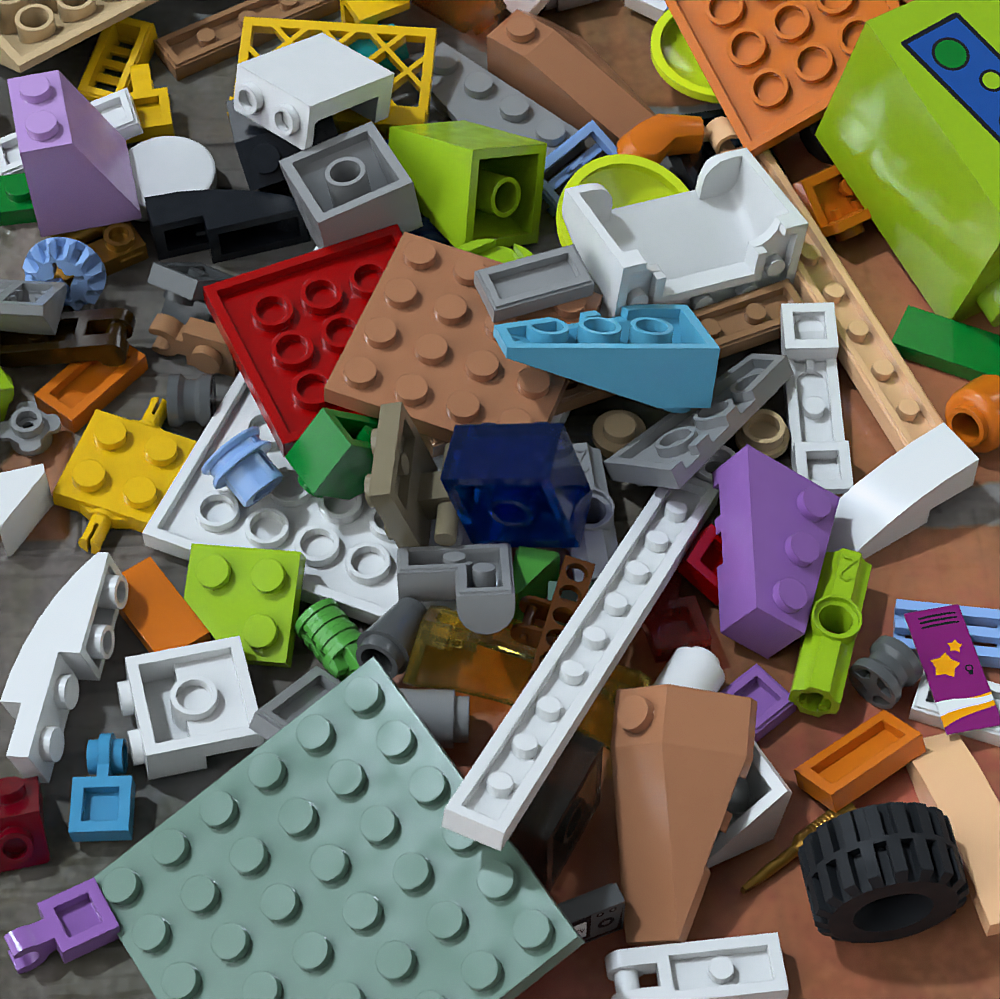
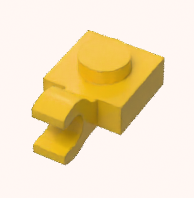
(151, 105)

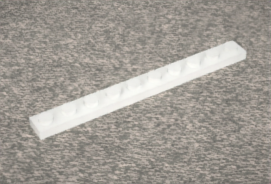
(577, 666)

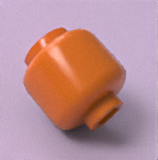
(975, 413)

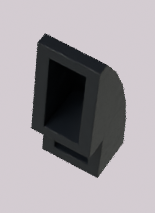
(223, 222)

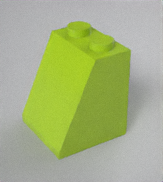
(474, 180)

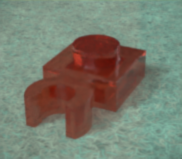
(675, 623)

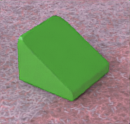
(532, 572)

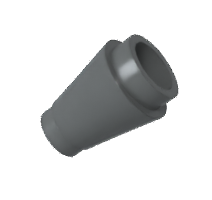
(392, 636)

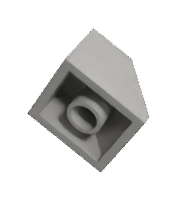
(351, 187)

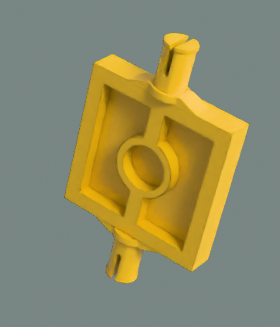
(121, 472)

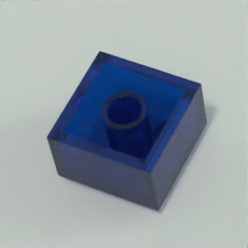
(517, 484)

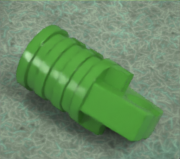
(330, 637)

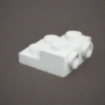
(188, 705)

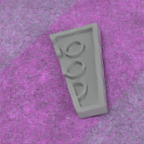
(475, 95)
(684, 442)

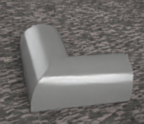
(472, 575)

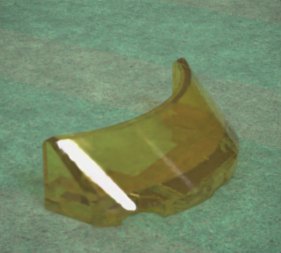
(497, 668)

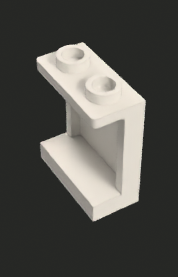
(310, 82)

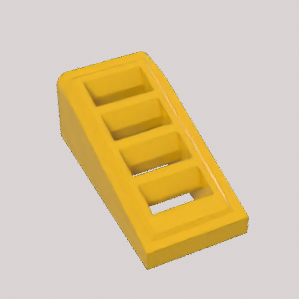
(126, 31)

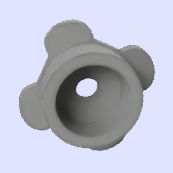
(34, 439)

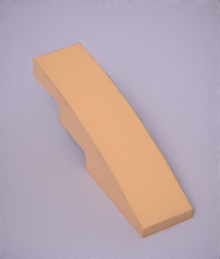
(954, 783)

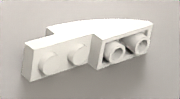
(61, 649)

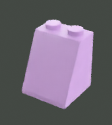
(70, 157)

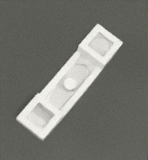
(814, 397)

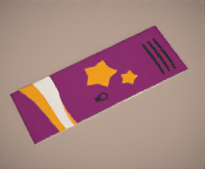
(952, 669)

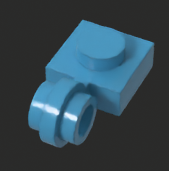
(103, 803)

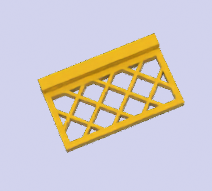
(349, 34)

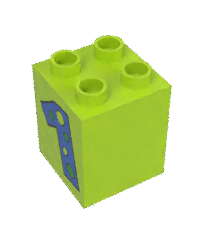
(922, 145)

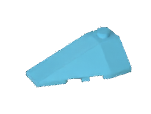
(644, 354)

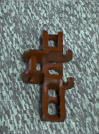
(549, 611)

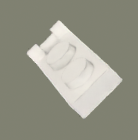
(702, 969)

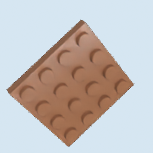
(435, 349)

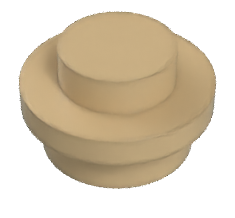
(615, 430)
(764, 432)

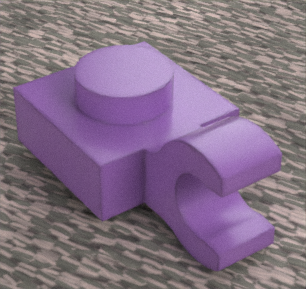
(69, 922)

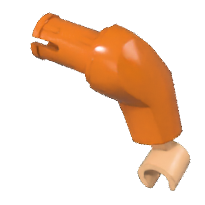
(675, 135)

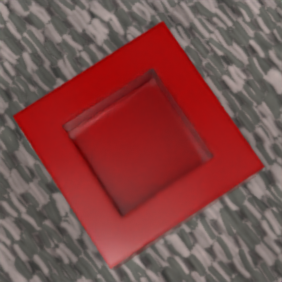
(701, 563)

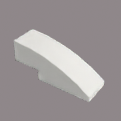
(902, 492)

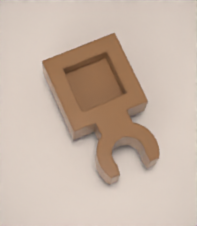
(196, 340)

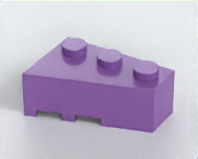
(772, 549)

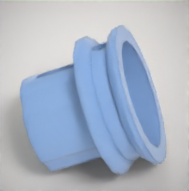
(244, 467)

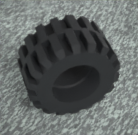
(882, 872)

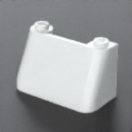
(689, 245)

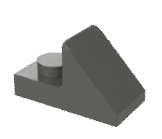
(184, 288)

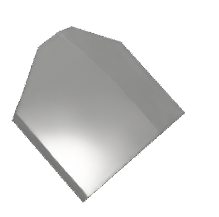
(31, 306)

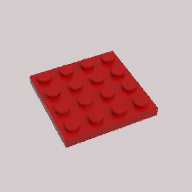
(294, 322)

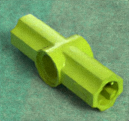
(823, 654)

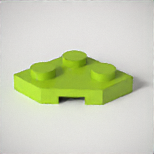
(248, 596)

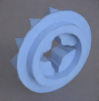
(74, 259)

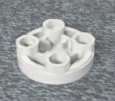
(170, 166)

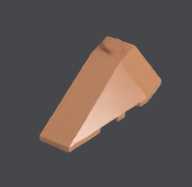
(563, 74)
(672, 782)

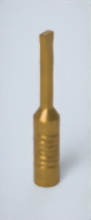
(791, 852)

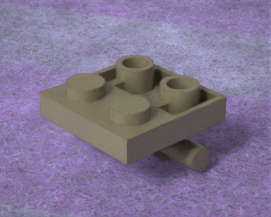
(407, 483)

